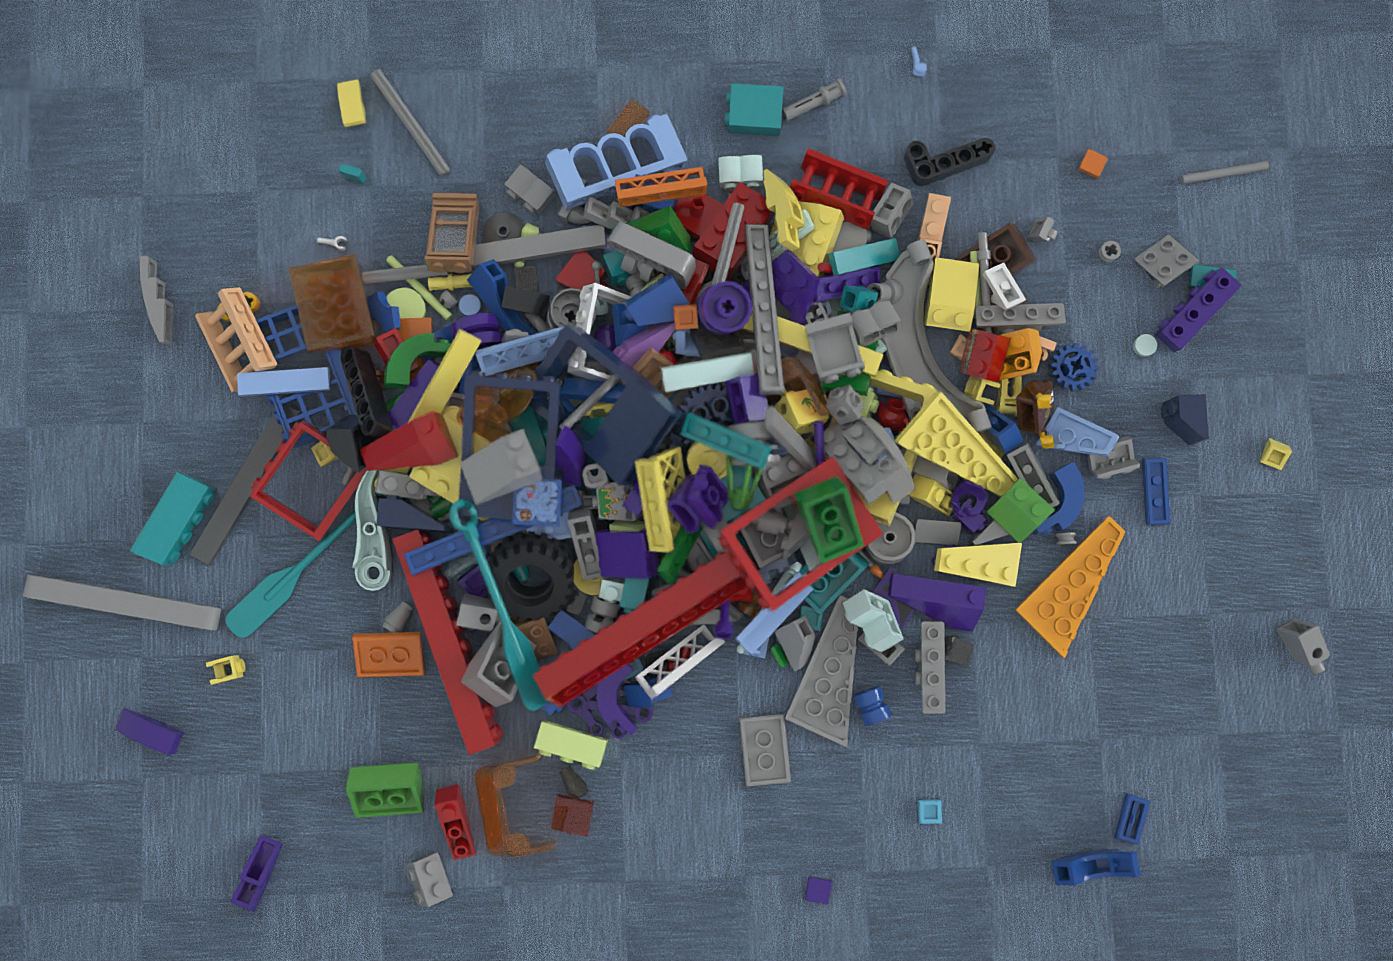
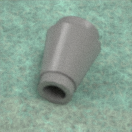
(397, 618)

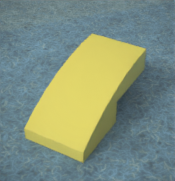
(351, 103)

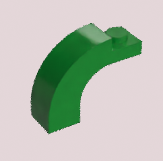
(398, 367)

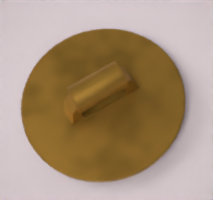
(515, 400)

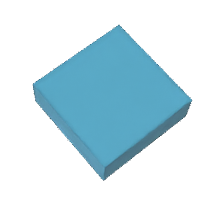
(930, 811)

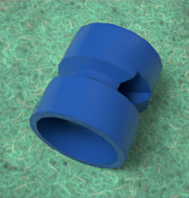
(873, 708)

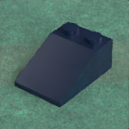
(399, 514)

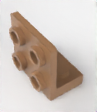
(539, 634)

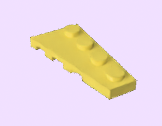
(982, 562)

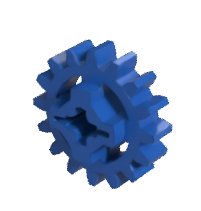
(1081, 369)

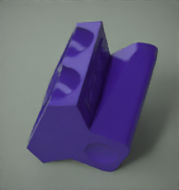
(699, 500)

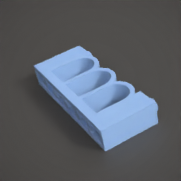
(656, 131)

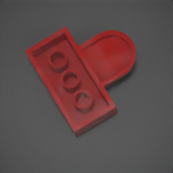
(708, 222)

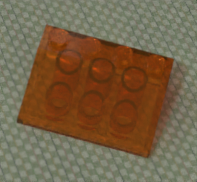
(333, 304)

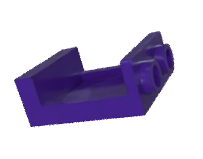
(626, 554)

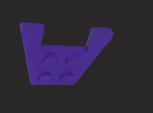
(793, 285)

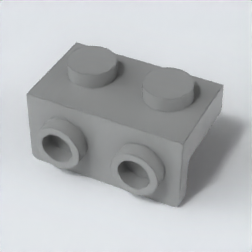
(1119, 460)
(429, 880)

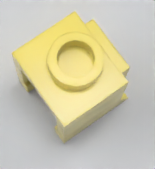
(976, 386)
(237, 667)

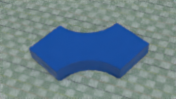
(383, 312)

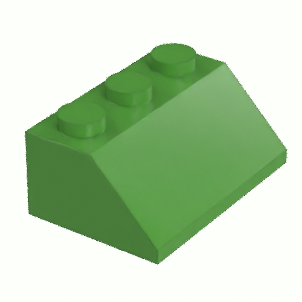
(385, 790)

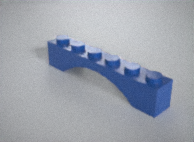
(489, 284)

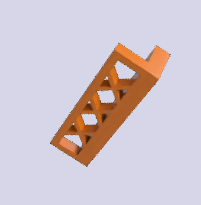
(661, 191)

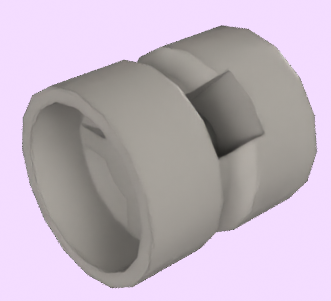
(643, 271)
(600, 609)

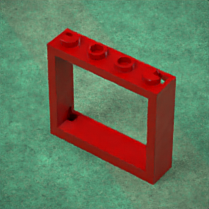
(282, 510)

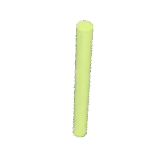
(394, 263)

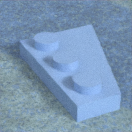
(1079, 435)

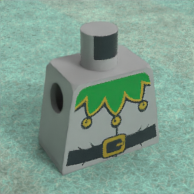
(610, 502)

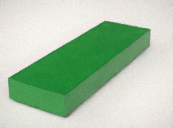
(676, 558)

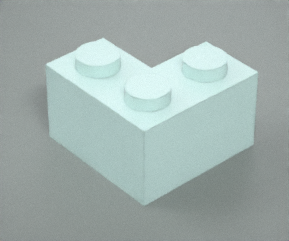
(875, 618)

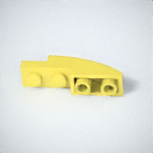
(787, 209)

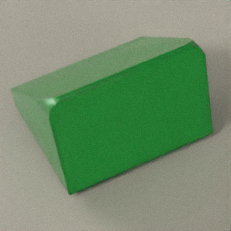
(779, 655)

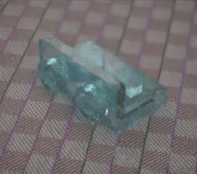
(460, 565)

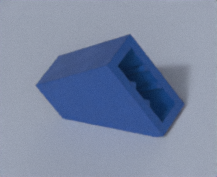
(655, 302)

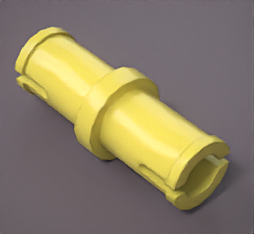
(449, 282)

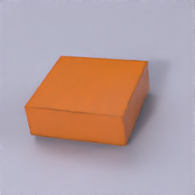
(1092, 163)
(685, 317)

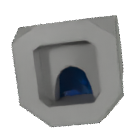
(594, 476)

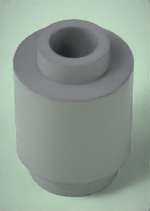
(771, 522)

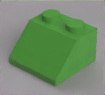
(1020, 510)

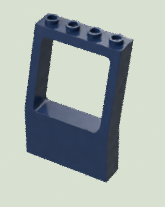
(634, 423)
(503, 505)

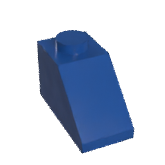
(1004, 431)

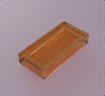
(631, 115)

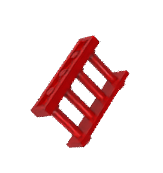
(842, 174)

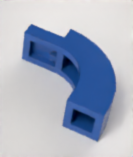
(1071, 497)
(1095, 864)

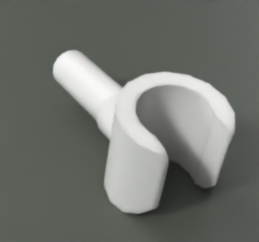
(333, 242)

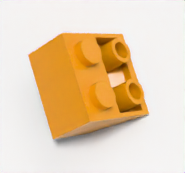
(1022, 354)

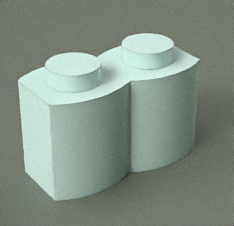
(740, 169)

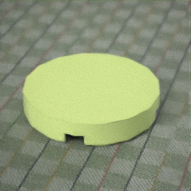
(409, 303)

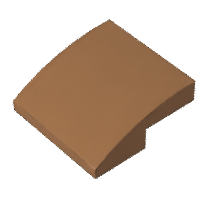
(650, 368)

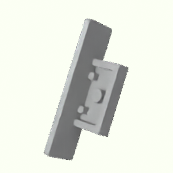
(1019, 317)
(931, 667)

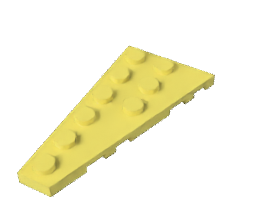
(952, 443)

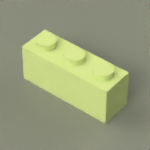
(570, 744)

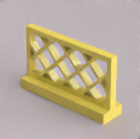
(655, 499)

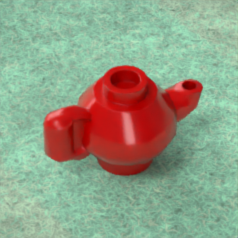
(892, 415)

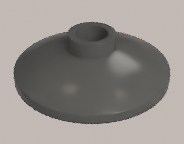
(500, 221)

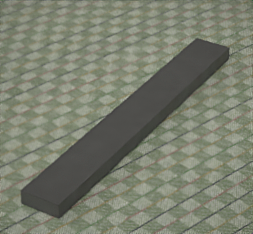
(239, 491)

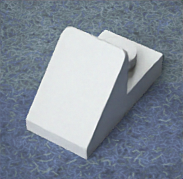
(1004, 288)

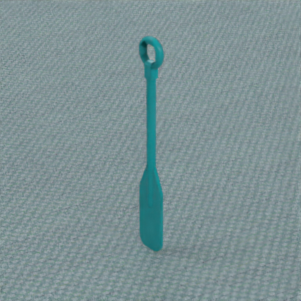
(276, 589)
(516, 646)

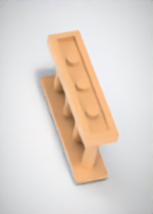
(248, 331)

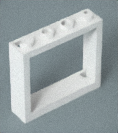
(584, 320)

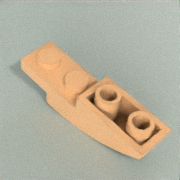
(934, 223)

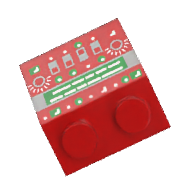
(984, 355)

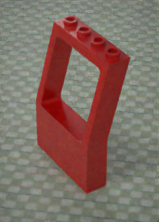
(867, 525)

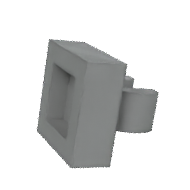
(1042, 230)

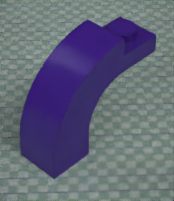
(608, 701)

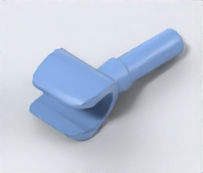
(919, 68)

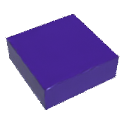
(818, 890)

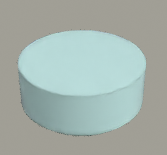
(1145, 345)

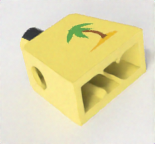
(798, 410)

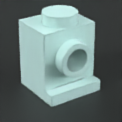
(611, 589)

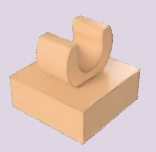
(1047, 346)

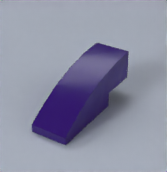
(570, 457)
(149, 732)
(256, 873)

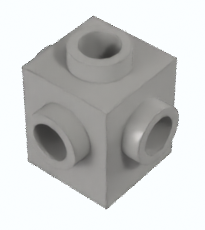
(844, 404)

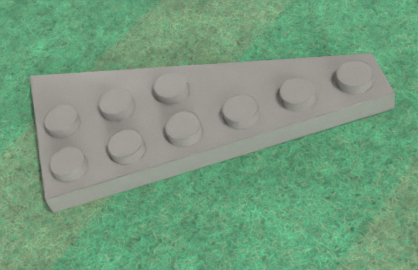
(827, 684)

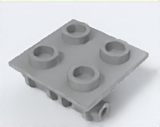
(1166, 261)

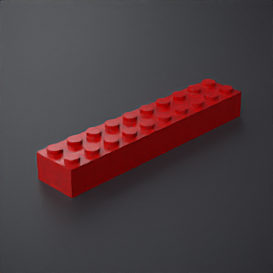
(640, 630)
(448, 646)

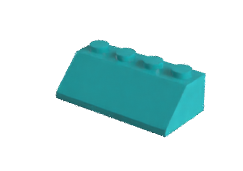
(174, 519)

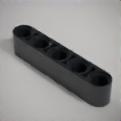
(365, 392)

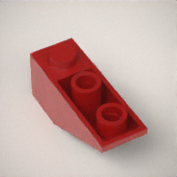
(454, 821)

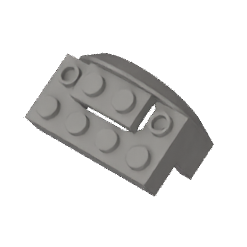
(871, 442)

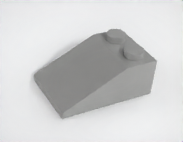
(501, 468)
(489, 671)

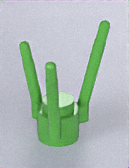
(742, 495)

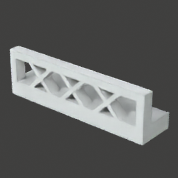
(687, 664)

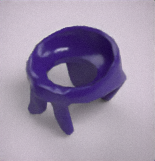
(977, 491)

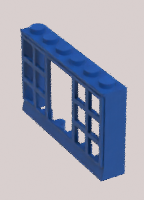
(335, 362)

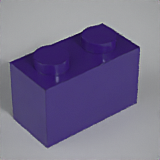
(746, 400)

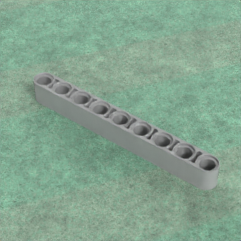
(122, 602)

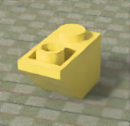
(932, 494)

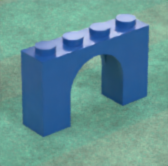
(573, 633)

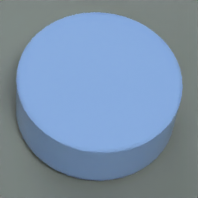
(470, 305)

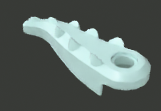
(372, 540)

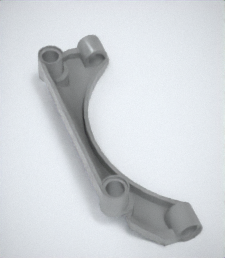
(909, 347)

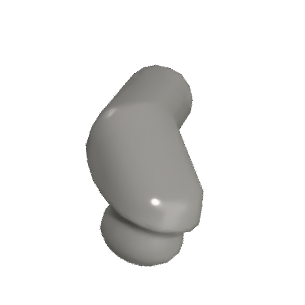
(537, 322)

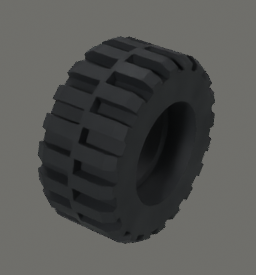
(540, 552)

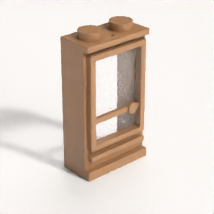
(452, 232)

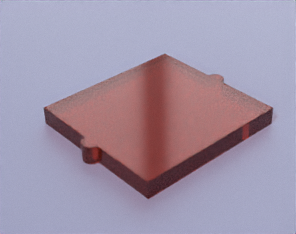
(572, 815)

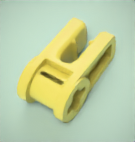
(1005, 403)

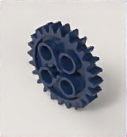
(708, 395)

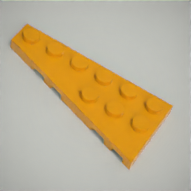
(1067, 592)

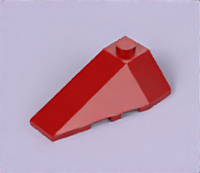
(415, 444)

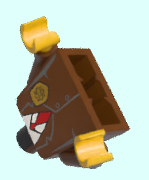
(1034, 408)

